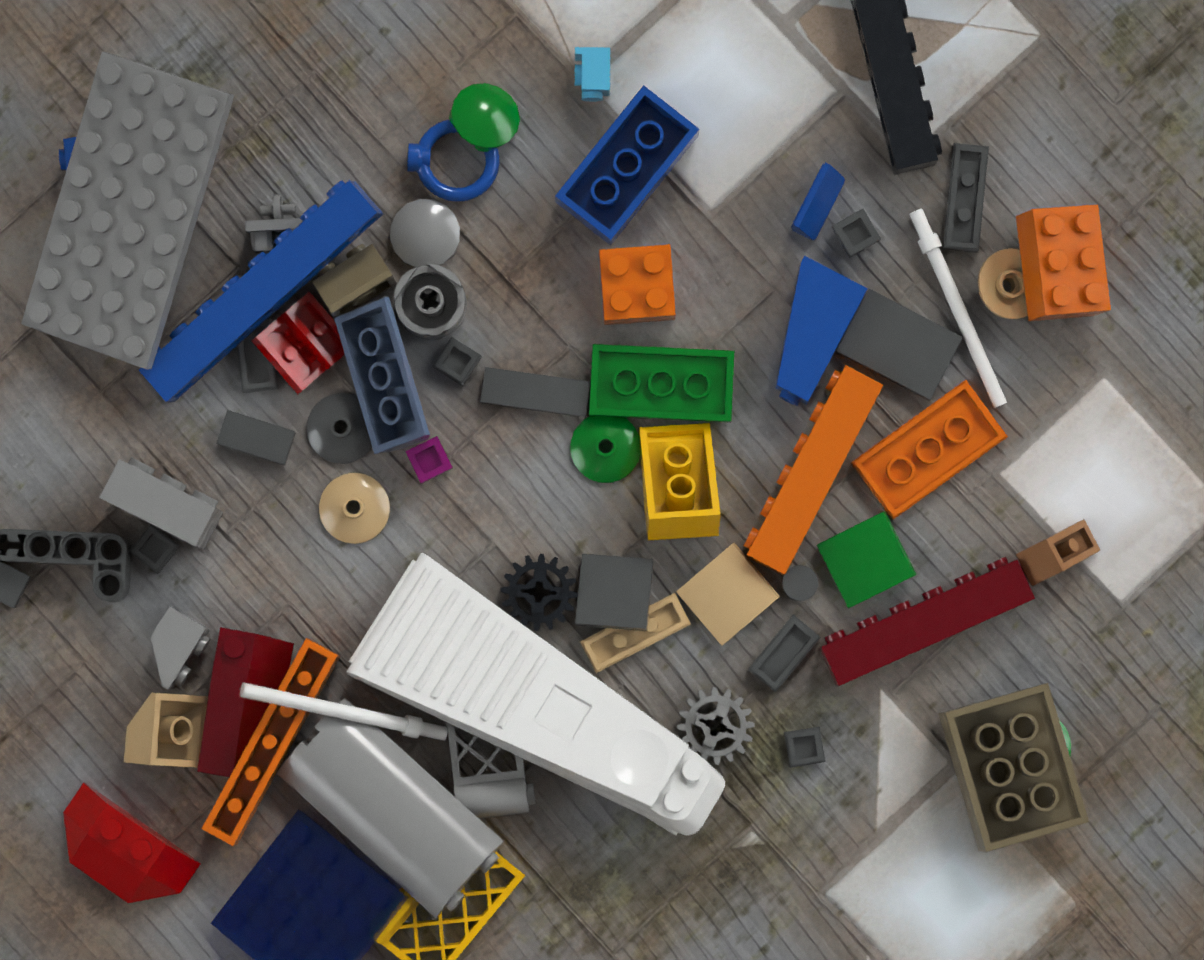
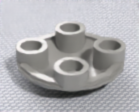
(425, 233)

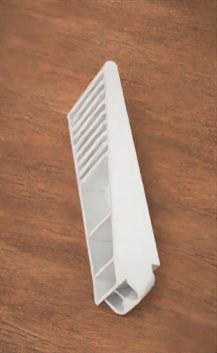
(496, 679)

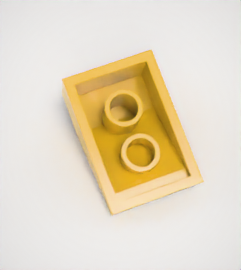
(679, 481)

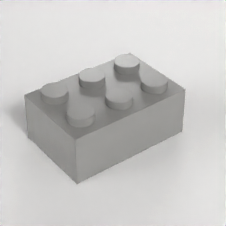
(162, 502)

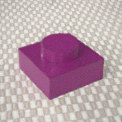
(429, 459)

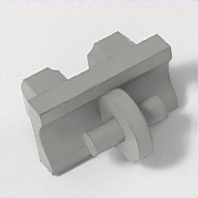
(262, 230)

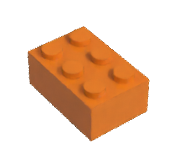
(1063, 262)

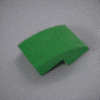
(866, 559)

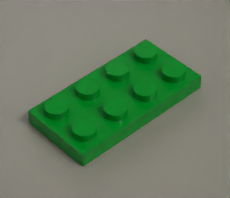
(661, 383)

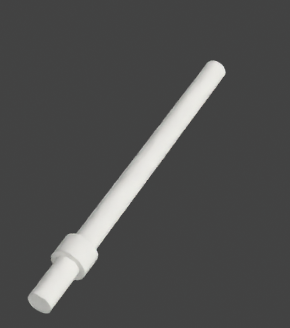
(930, 245)
(409, 726)

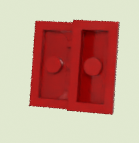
(301, 343)

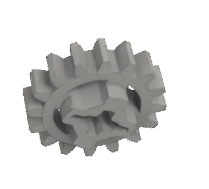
(721, 709)

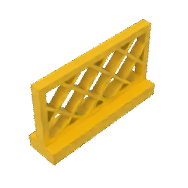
(410, 905)

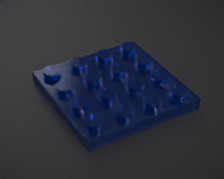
(309, 900)

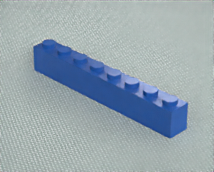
(262, 289)

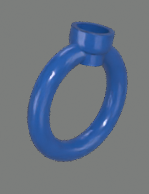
(419, 162)

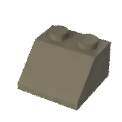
(354, 280)

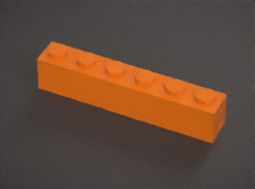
(813, 470)
(269, 745)

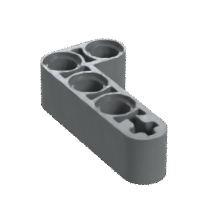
(60, 555)

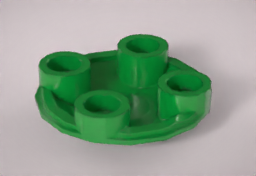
(485, 116)

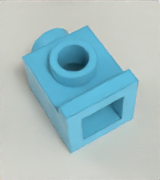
(593, 73)

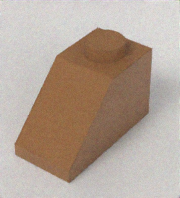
(1058, 552)

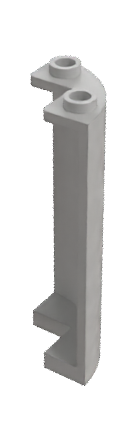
(391, 810)

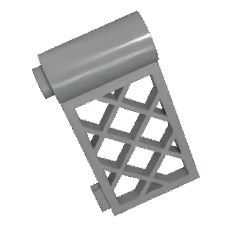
(489, 793)

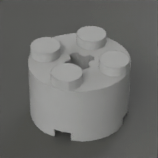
(430, 281)

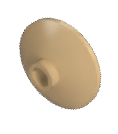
(995, 269)
(373, 508)

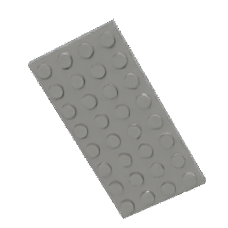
(127, 210)

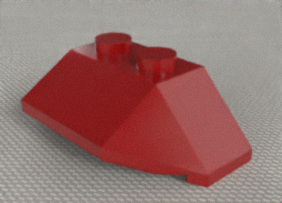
(123, 850)

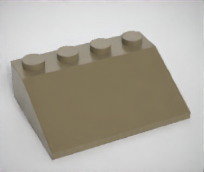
(1013, 767)

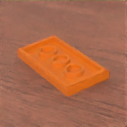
(929, 449)

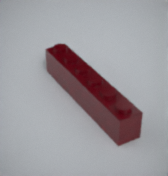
(926, 622)

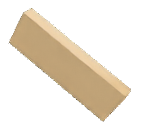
(617, 644)

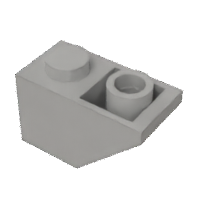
(175, 644)

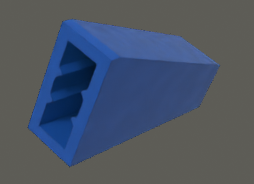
(816, 323)

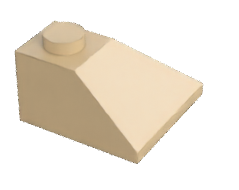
(167, 731)

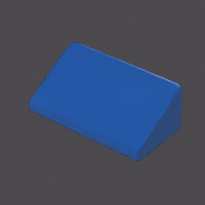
(818, 202)

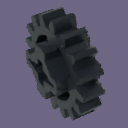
(540, 576)

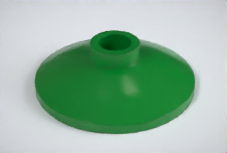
(605, 466)

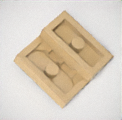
(728, 594)

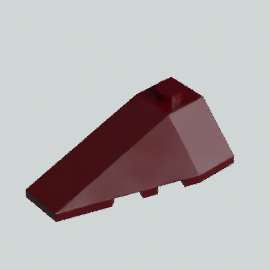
(231, 718)

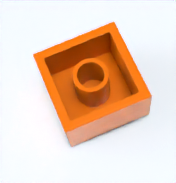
(637, 284)

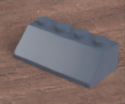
(382, 377)

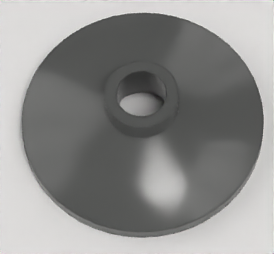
(322, 436)

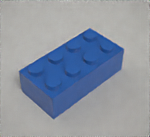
(627, 165)

